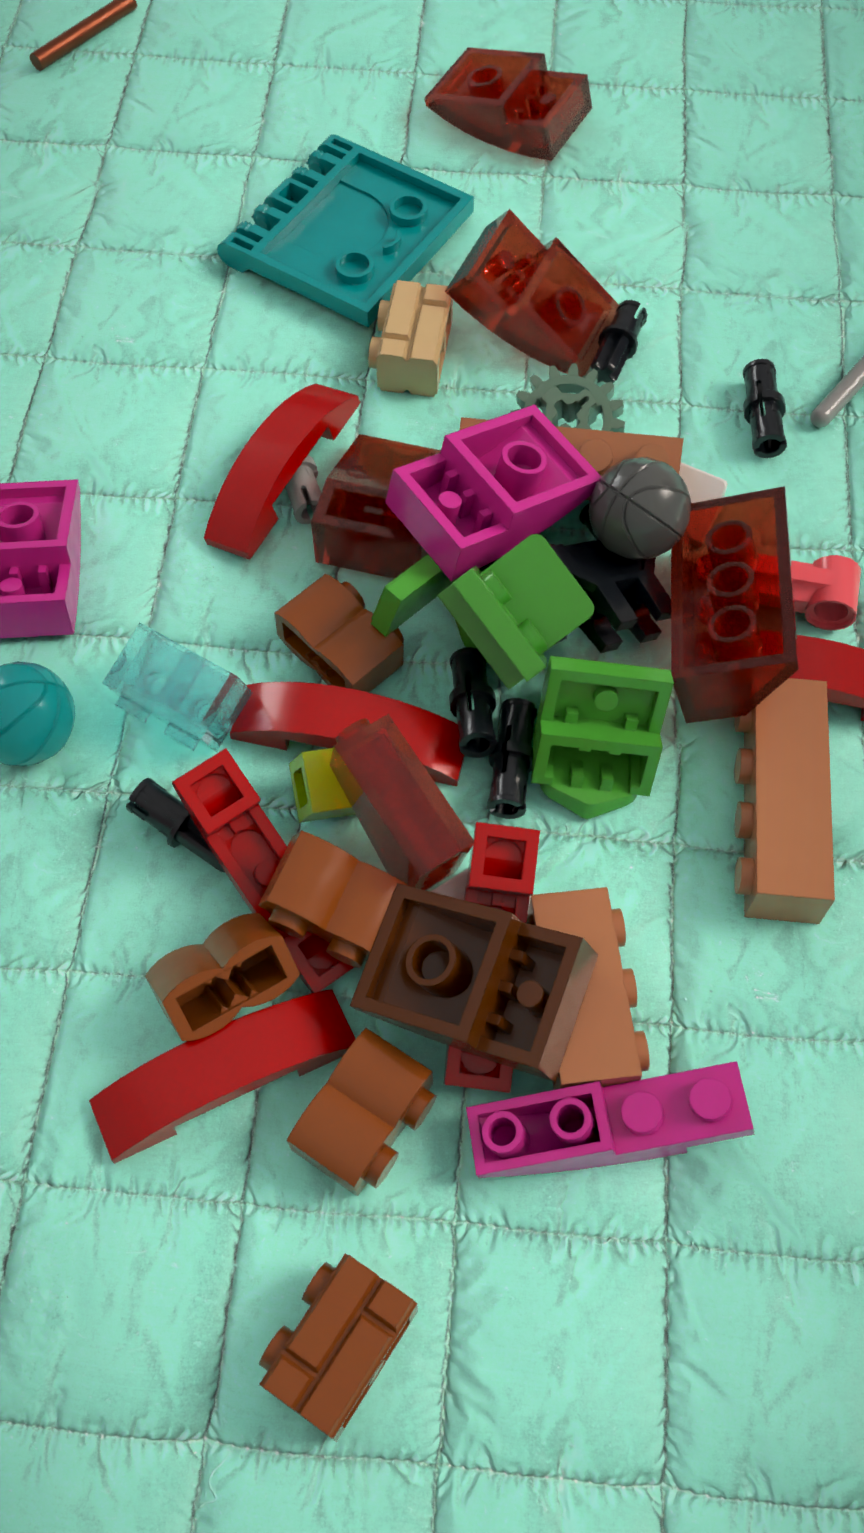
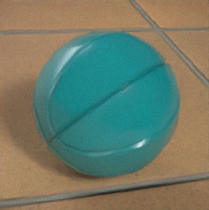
(34, 713)

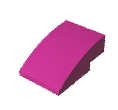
(490, 489)
(39, 558)

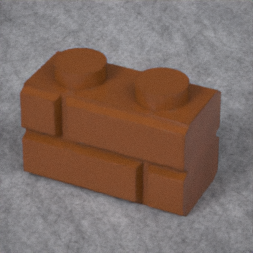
(337, 1345)

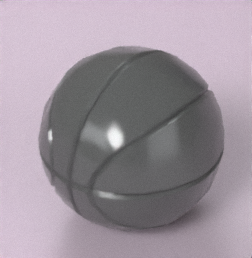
(639, 508)

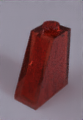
(399, 804)

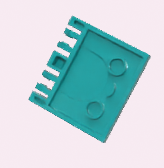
(347, 228)

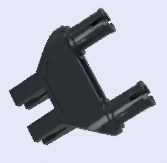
(620, 589)

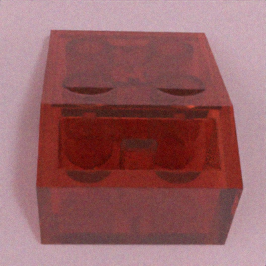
(351, 518)

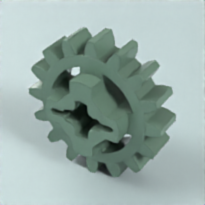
(557, 399)

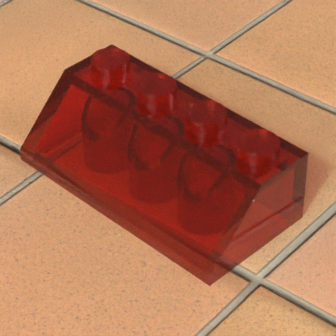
(732, 605)

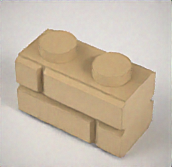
(412, 338)

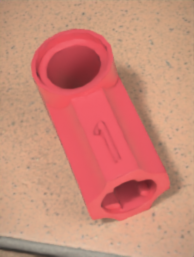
(827, 591)

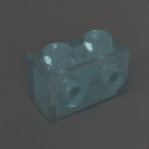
(177, 688)

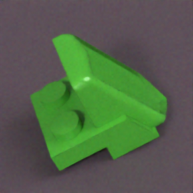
(518, 608)
(599, 733)

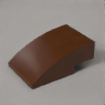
(476, 980)

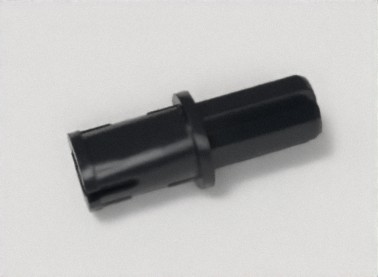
(618, 341)
(170, 818)

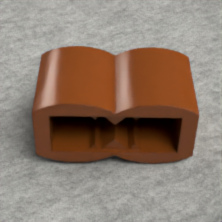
(336, 637)
(328, 895)
(211, 981)
(362, 1112)

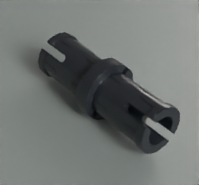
(766, 428)
(475, 725)
(512, 758)

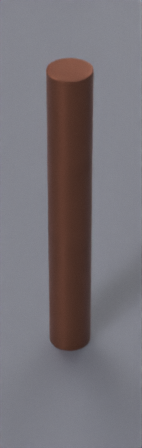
(81, 32)

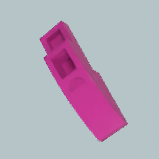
(609, 1124)

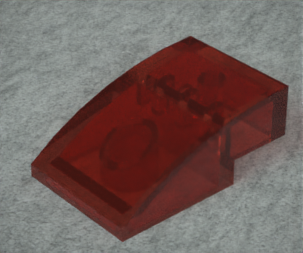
(512, 101)
(533, 295)

